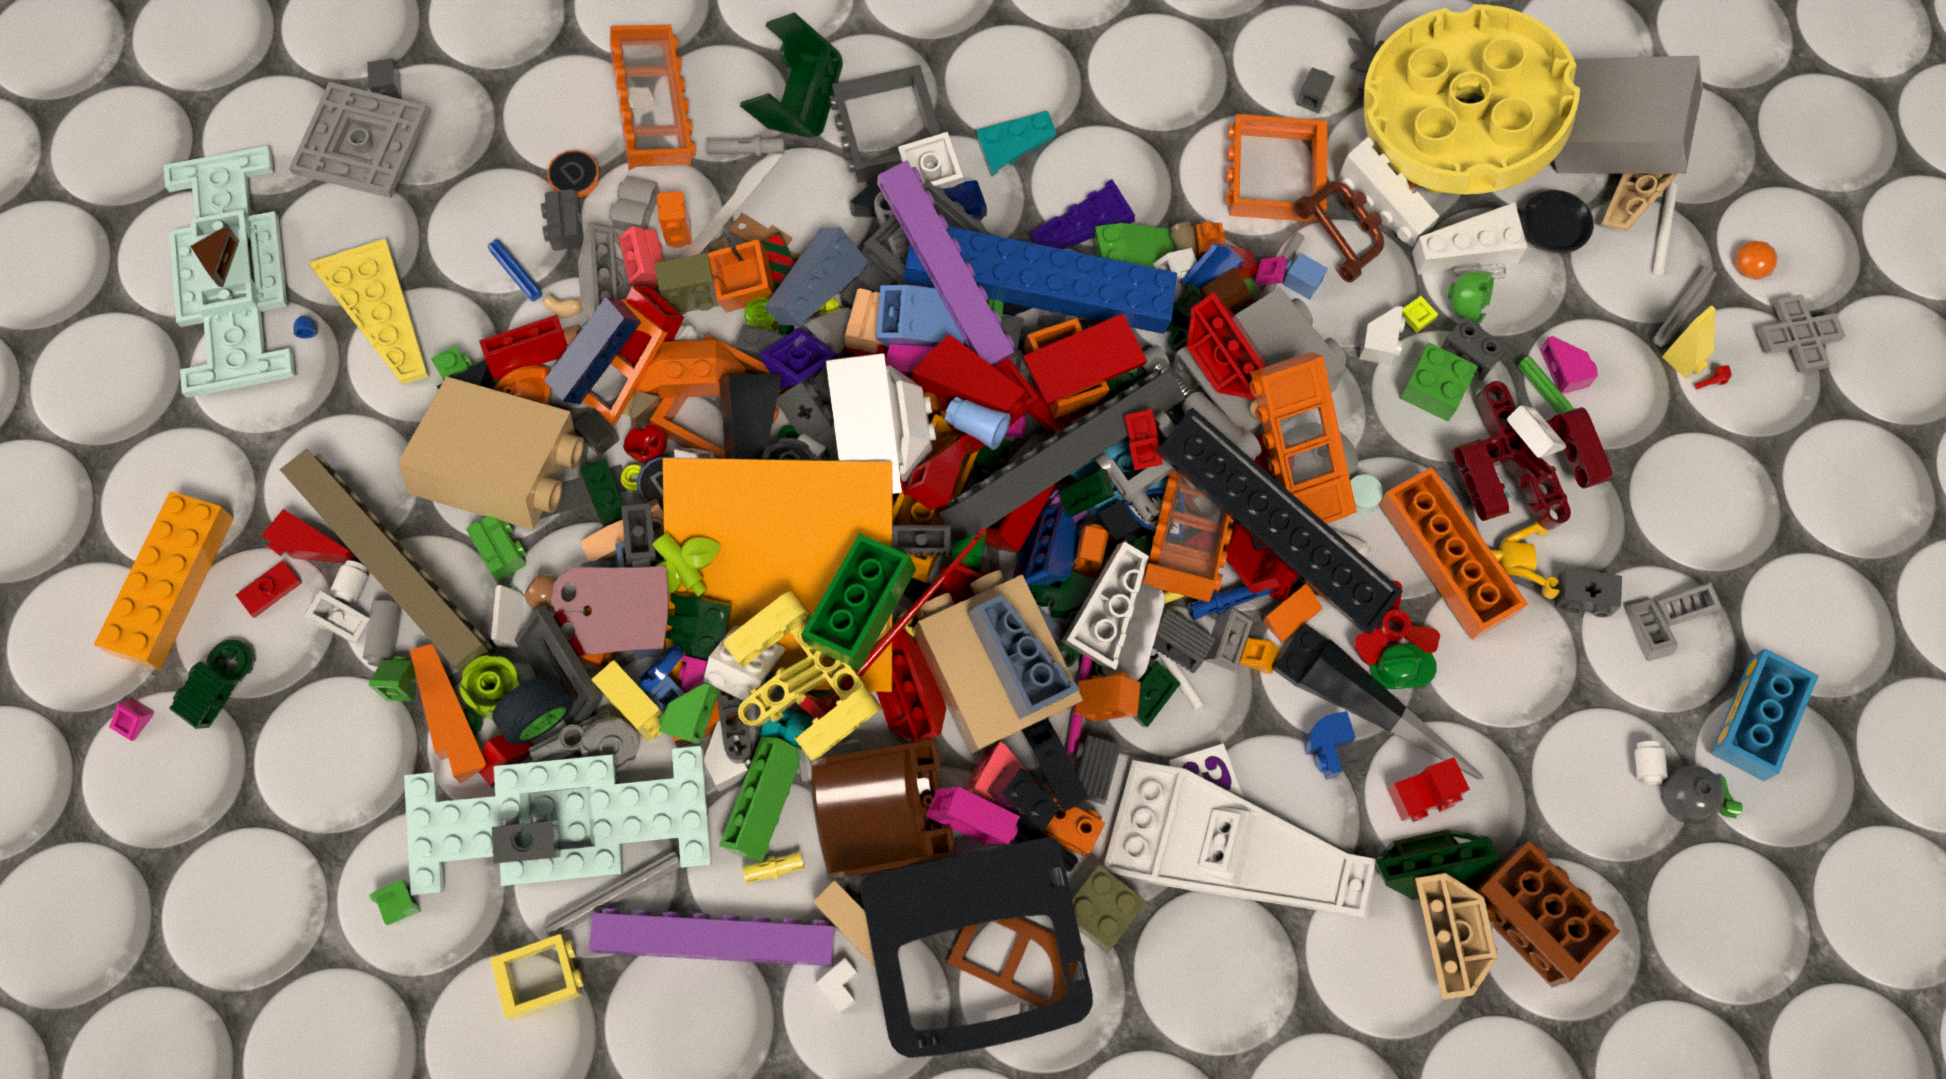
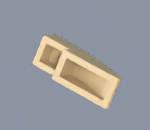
(846, 917)

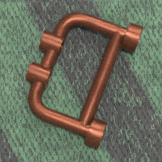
(1369, 223)

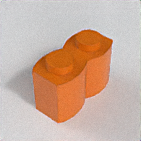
(1091, 550)

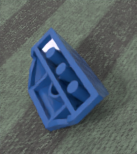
(1049, 548)

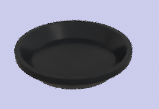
(1557, 221)

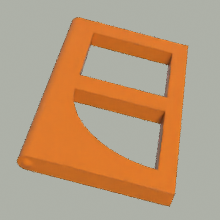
(632, 373)

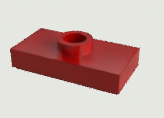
(268, 589)

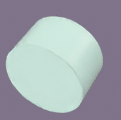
(1366, 493)

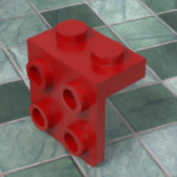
(1256, 569)

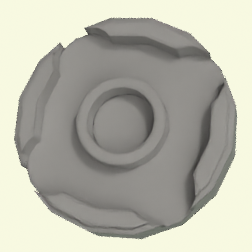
(611, 737)

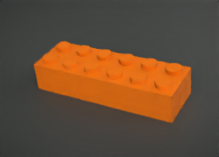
(1452, 553)

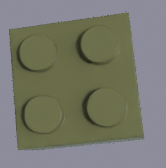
(687, 283)
(1105, 908)

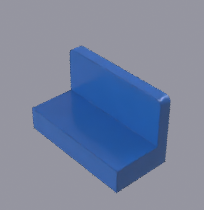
(1213, 264)

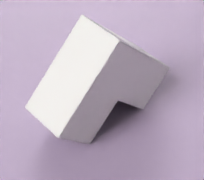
(833, 985)

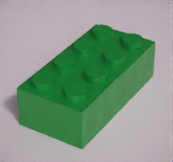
(859, 601)

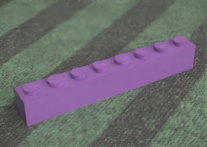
(944, 263)
(712, 939)

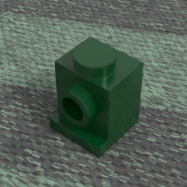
(991, 460)

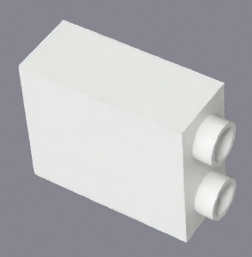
(863, 411)

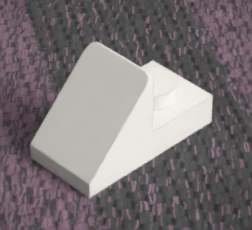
(336, 617)

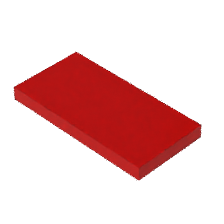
(1084, 360)

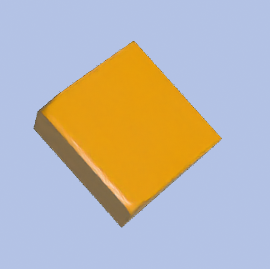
(1260, 655)

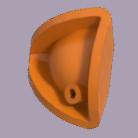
(526, 383)

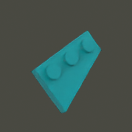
(1011, 139)

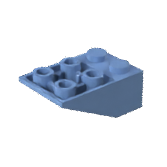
(913, 317)

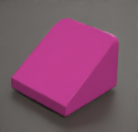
(130, 718)

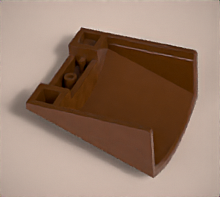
(876, 807)

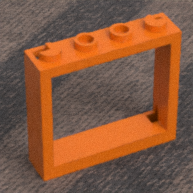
(1275, 128)
(670, 407)

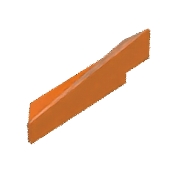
(444, 715)

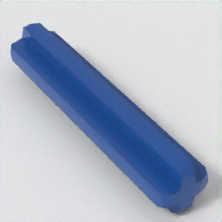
(515, 270)

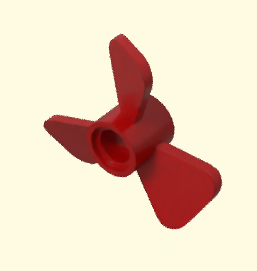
(1371, 645)

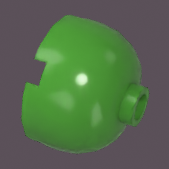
(1472, 294)

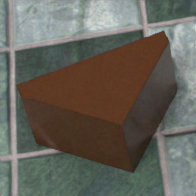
(217, 253)
(1230, 289)

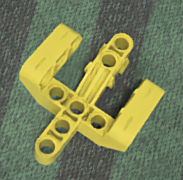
(763, 631)

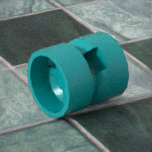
(788, 726)

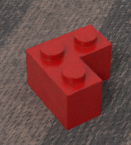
(1435, 787)

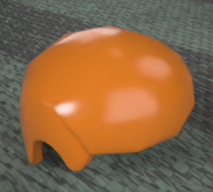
(1756, 260)

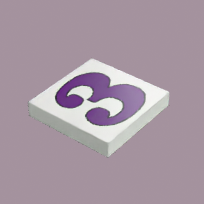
(1211, 765)

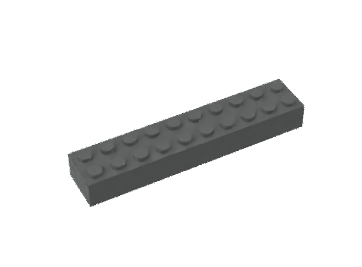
(1057, 456)

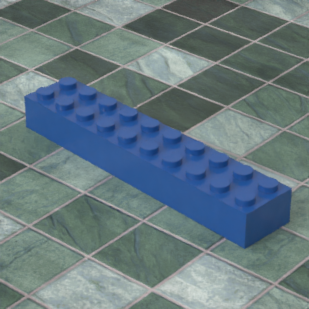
(1061, 280)

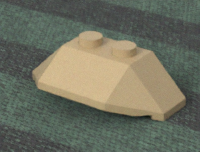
(1457, 934)

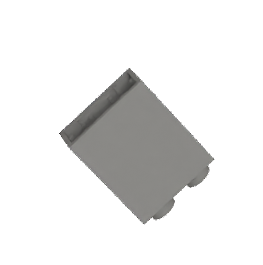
(1633, 115)
(1281, 332)

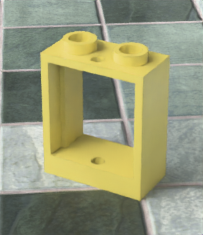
(629, 700)
(506, 984)

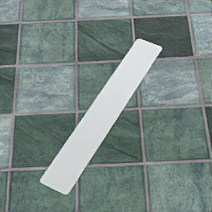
(732, 205)

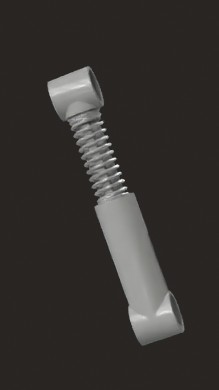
(1246, 441)

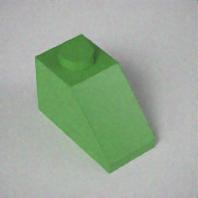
(395, 680)
(689, 714)

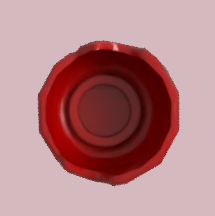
(645, 443)

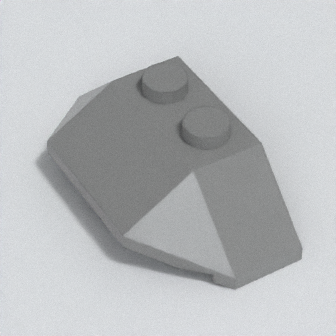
(601, 268)

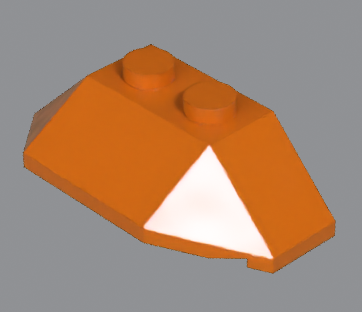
(688, 369)

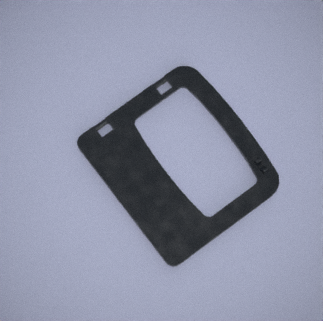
(963, 893)

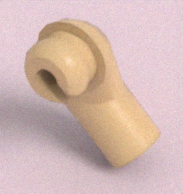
(563, 308)

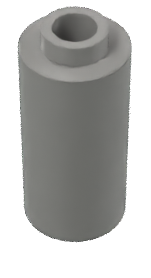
(381, 632)

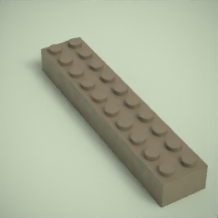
(386, 560)

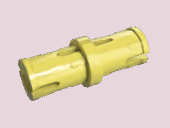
(773, 867)

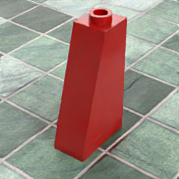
(958, 372)

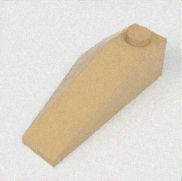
(1633, 198)

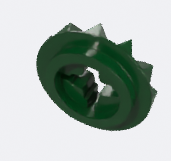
(228, 650)

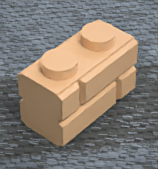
(863, 322)

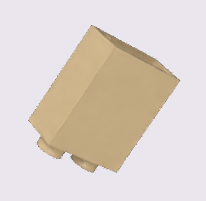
(491, 453)
(965, 671)

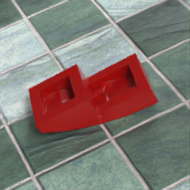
(1143, 439)

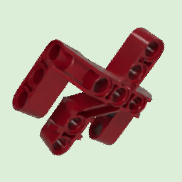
(1481, 479)

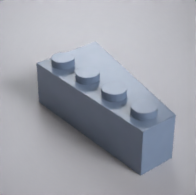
(816, 277)
(1019, 658)

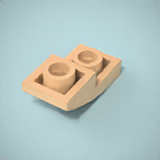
(602, 543)

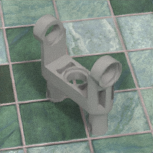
(1135, 489)

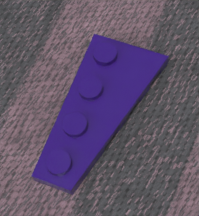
(1079, 222)

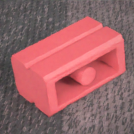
(640, 252)

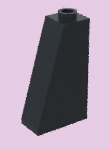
(748, 413)

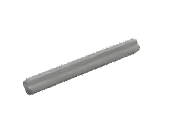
(612, 894)

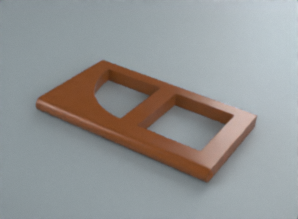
(1027, 931)

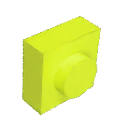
(1419, 314)

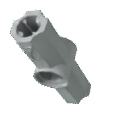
(557, 746)

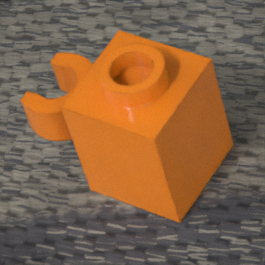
(1208, 234)

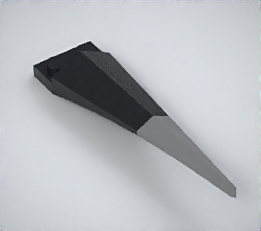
(1331, 674)

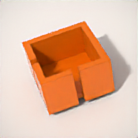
(743, 279)

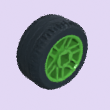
(532, 709)

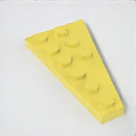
(372, 296)

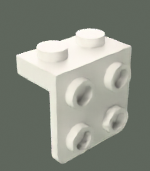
(728, 676)

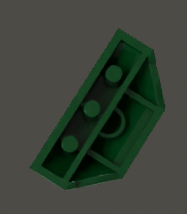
(1445, 851)

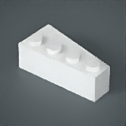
(1388, 193)
(1105, 614)

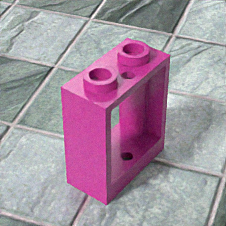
(973, 816)

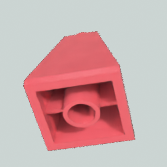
(989, 767)

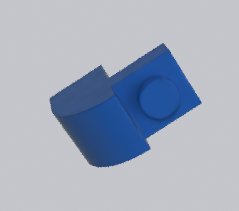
(1324, 737)

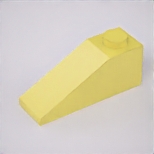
(1694, 345)

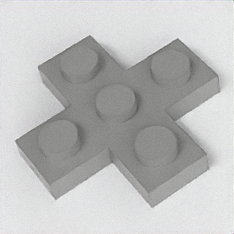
(1801, 333)

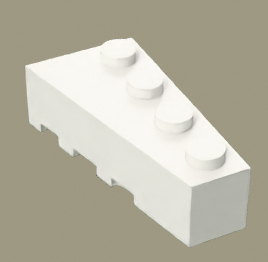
(1481, 239)

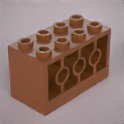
(1544, 914)

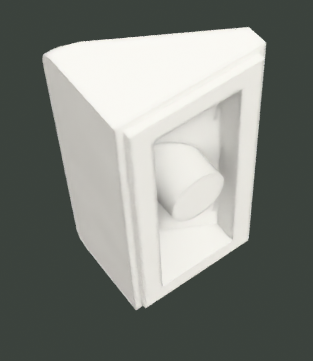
(1535, 431)
(506, 617)

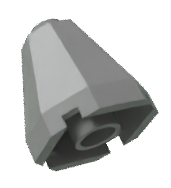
(829, 328)

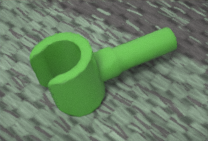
(1730, 808)

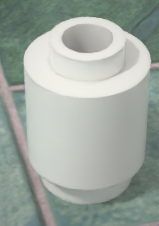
(349, 582)
(1650, 762)

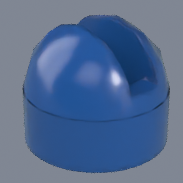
(304, 327)

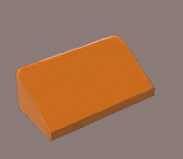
(1293, 613)

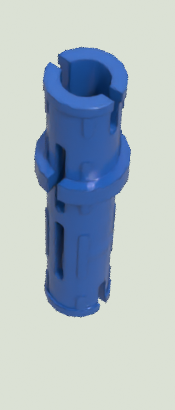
(1223, 601)

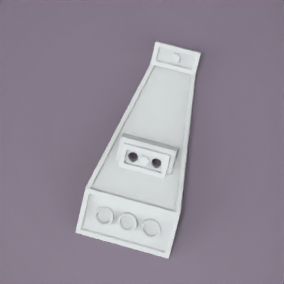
(1174, 830)

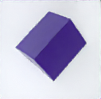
(796, 357)

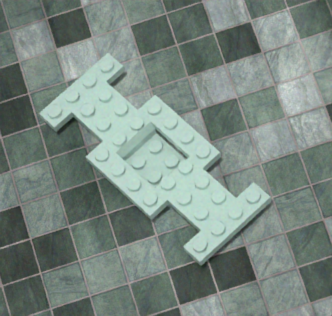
(234, 311)
(591, 816)

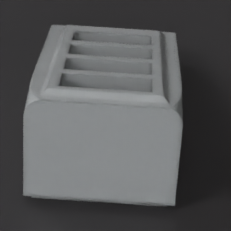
(1709, 595)
(1656, 646)

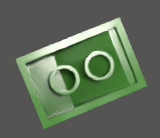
(1132, 243)

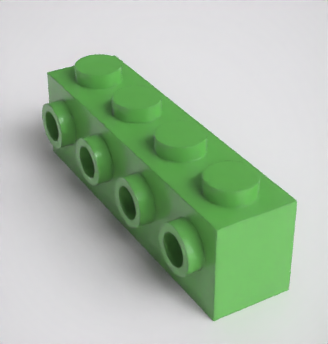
(761, 799)

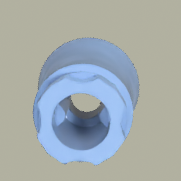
(978, 421)

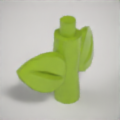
(684, 561)

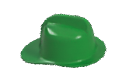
(1404, 667)

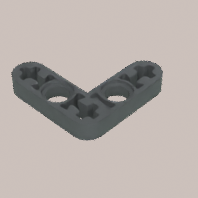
(730, 707)

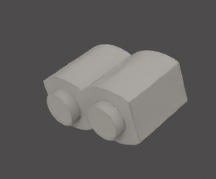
(634, 203)

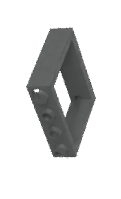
(871, 85)
(888, 262)

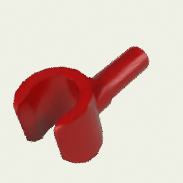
(1721, 377)

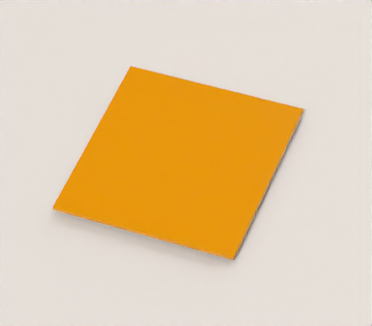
(778, 533)

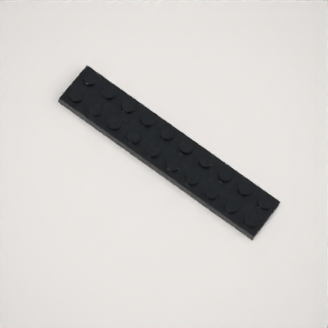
(1279, 521)

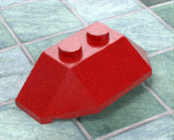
(1223, 347)
(915, 705)

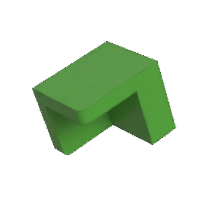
(395, 902)

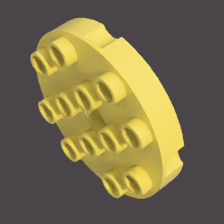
(1480, 145)

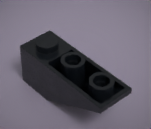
(1055, 765)

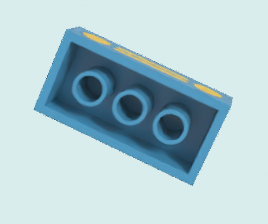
(1764, 715)

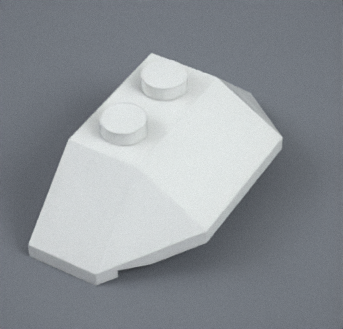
(910, 421)

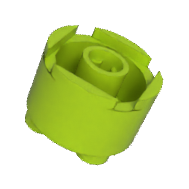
(481, 675)

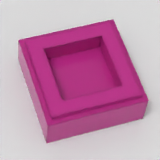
(1271, 270)

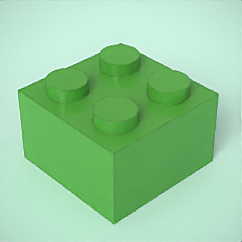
(1439, 382)

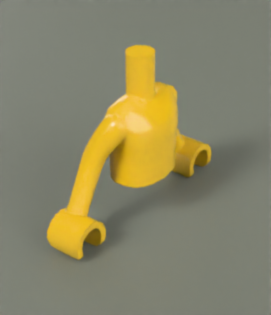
(1521, 558)

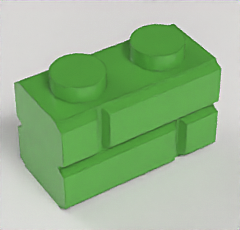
(497, 547)

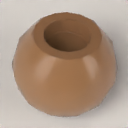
(540, 591)

